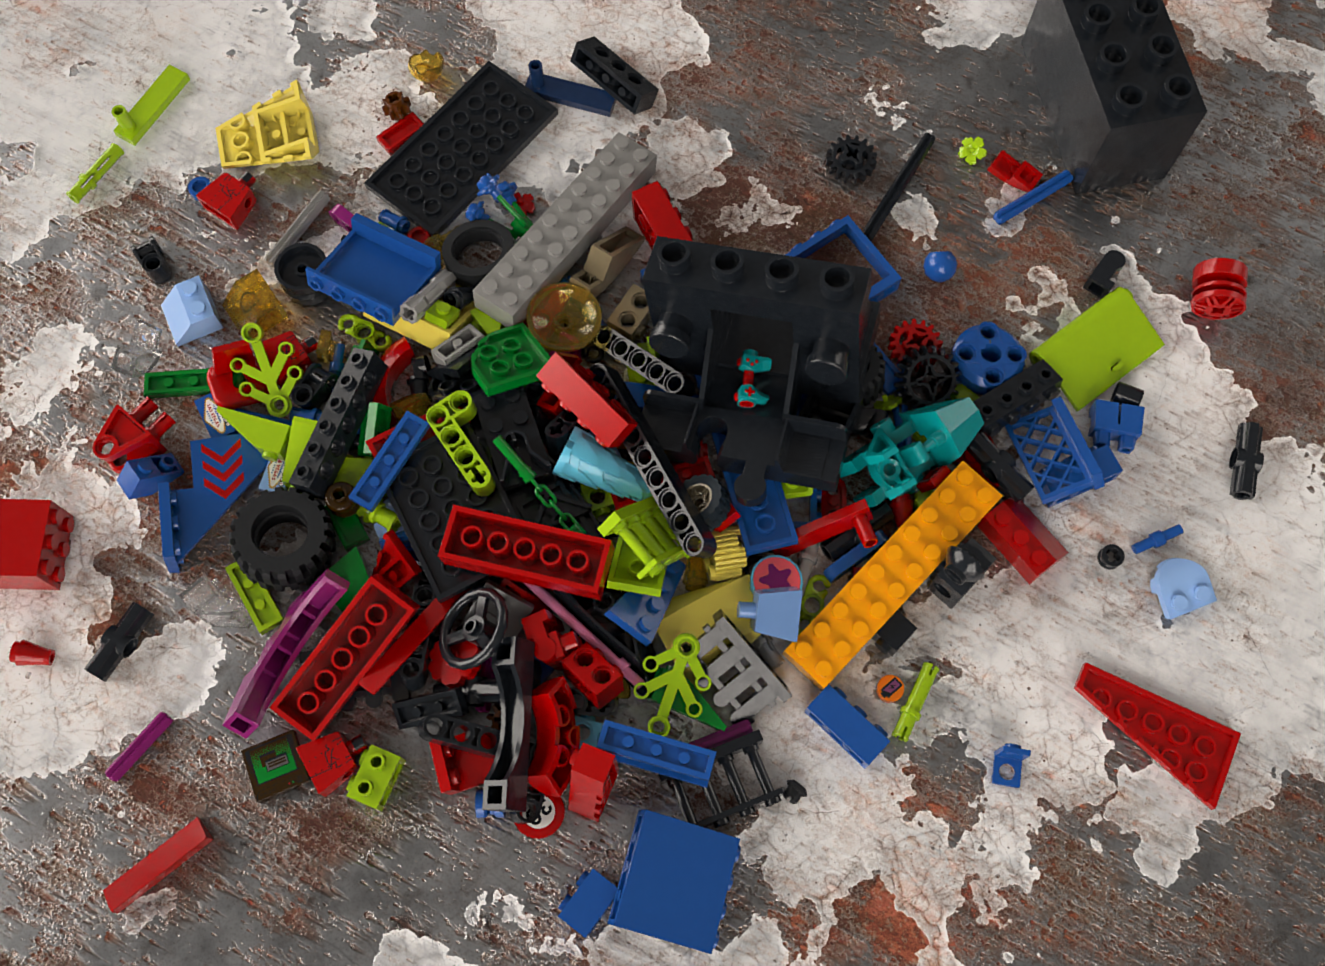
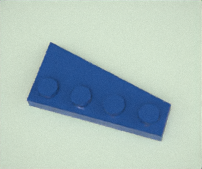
(643, 613)

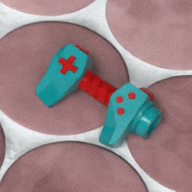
(751, 363)

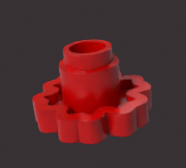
(448, 675)

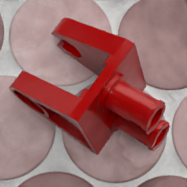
(129, 435)

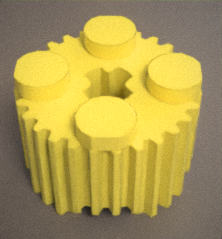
(729, 556)

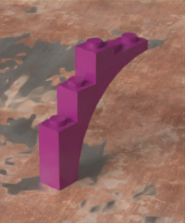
(281, 651)

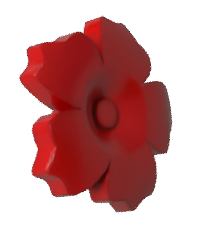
(525, 203)

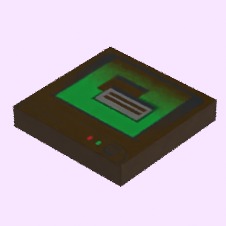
(275, 766)

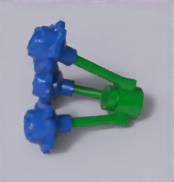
(502, 193)

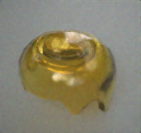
(426, 66)

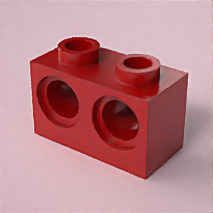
(589, 678)

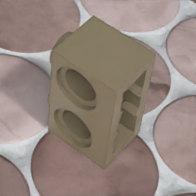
(628, 313)

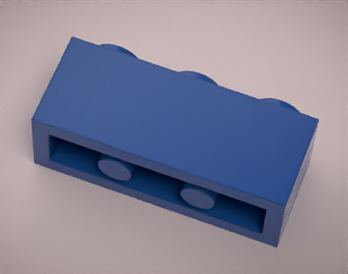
(1107, 462)
(847, 725)

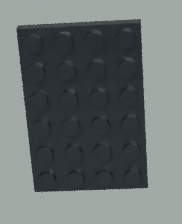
(423, 503)

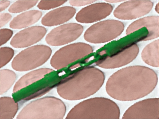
(528, 476)

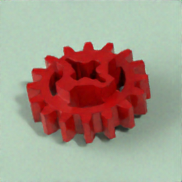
(914, 336)

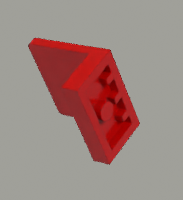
(460, 769)

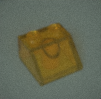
(253, 302)

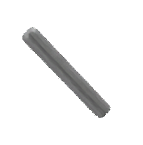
(299, 226)

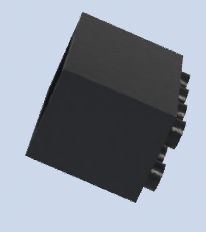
(1113, 88)

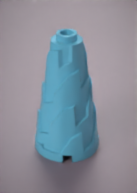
(599, 467)

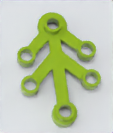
(268, 374)
(674, 680)

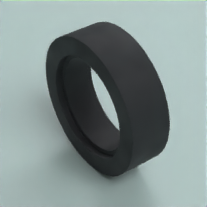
(470, 233)

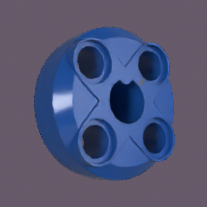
(987, 357)

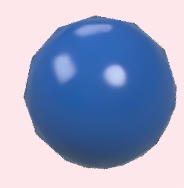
(940, 266)

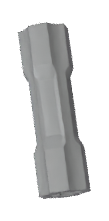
(415, 306)

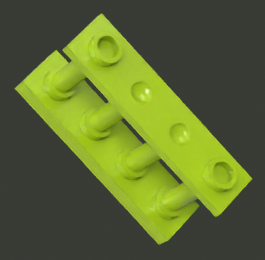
(633, 518)

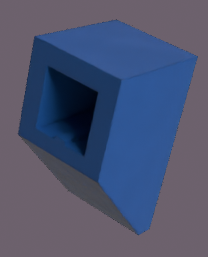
(142, 475)

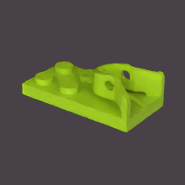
(627, 565)

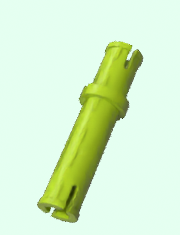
(76, 193)
(911, 711)

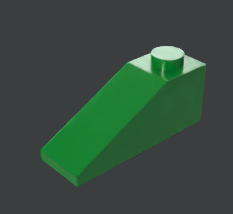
(707, 716)

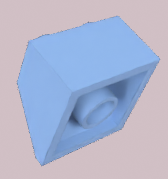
(191, 311)

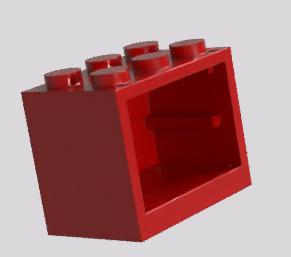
(33, 544)

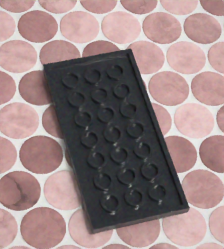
(469, 136)

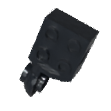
(960, 571)

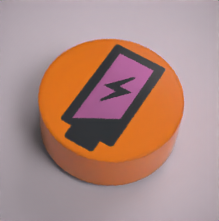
(890, 689)

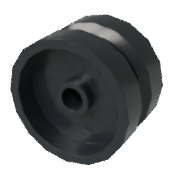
(291, 272)

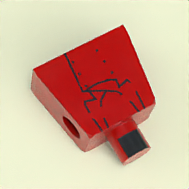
(229, 198)
(299, 358)
(331, 760)

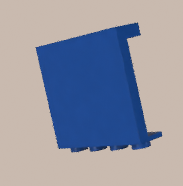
(375, 269)
(675, 881)

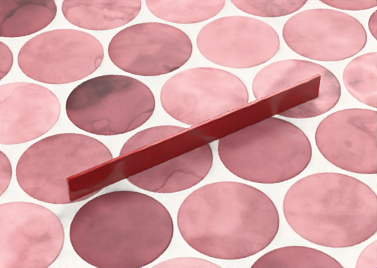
(406, 644)

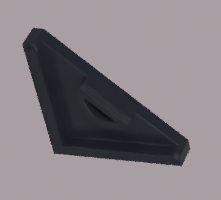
(550, 517)

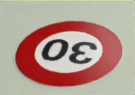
(548, 821)

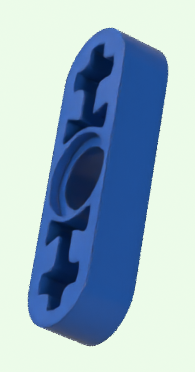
(853, 558)

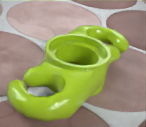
(358, 324)
(809, 593)

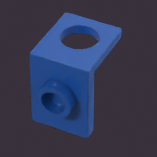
(1012, 755)

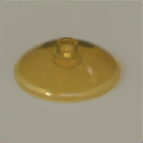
(564, 304)

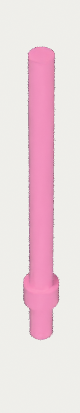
(585, 633)

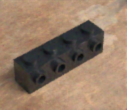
(1018, 396)

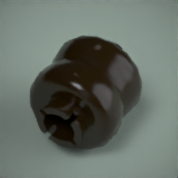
(338, 500)

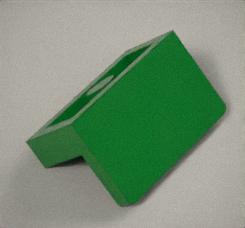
(374, 423)

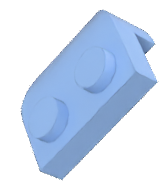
(1181, 587)

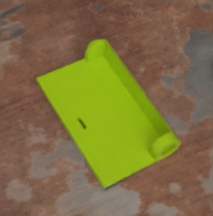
(1094, 342)

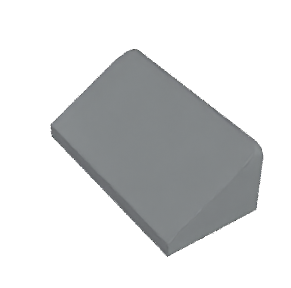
(456, 345)

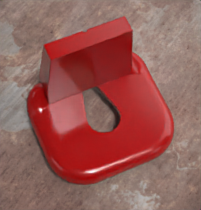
(221, 376)

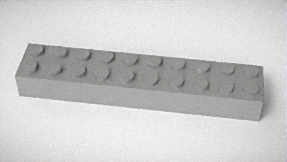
(565, 230)

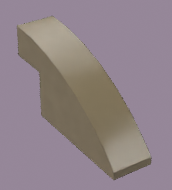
(607, 260)

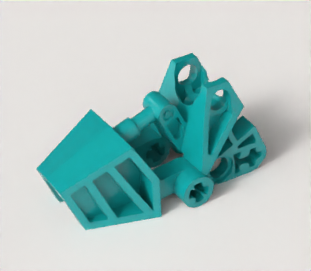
(896, 471)

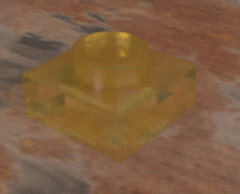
(325, 346)

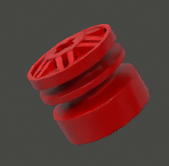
(1219, 288)

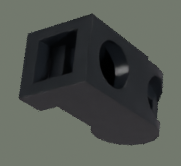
(1109, 267)

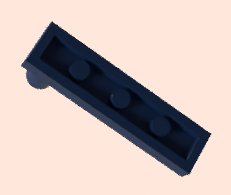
(569, 92)

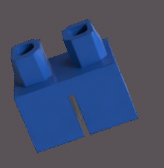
(1115, 423)

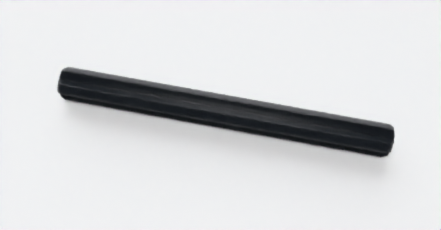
(898, 186)

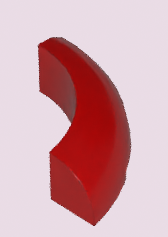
(397, 359)
(556, 736)

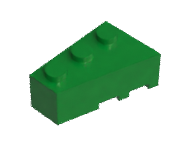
(354, 570)

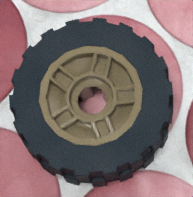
(710, 499)

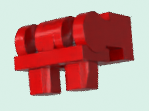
(550, 644)

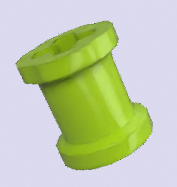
(385, 517)

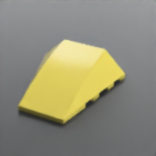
(270, 132)
(695, 609)

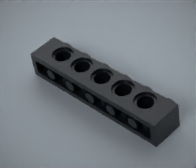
(339, 423)

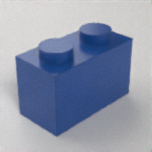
(588, 903)

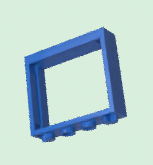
(891, 278)

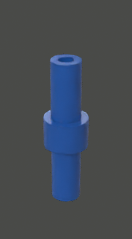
(337, 364)
(1157, 539)

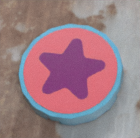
(775, 572)

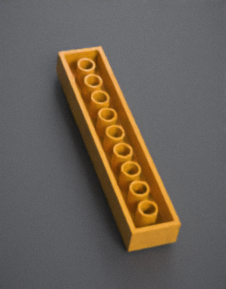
(891, 575)

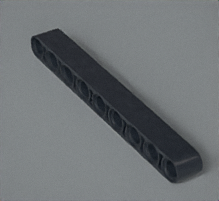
(657, 468)

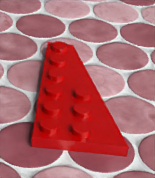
(1178, 739)

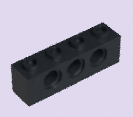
(614, 75)

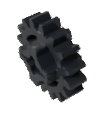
(851, 159)

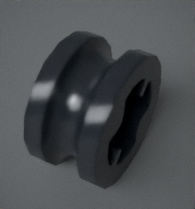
(1103, 557)

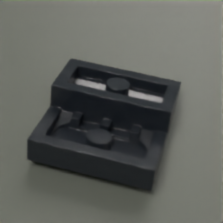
(456, 368)

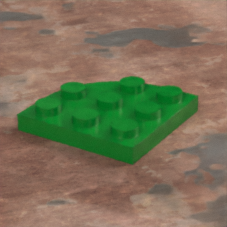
(507, 359)

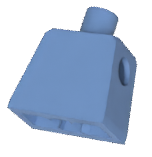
(774, 612)

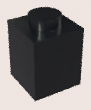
(894, 633)

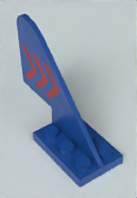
(221, 474)

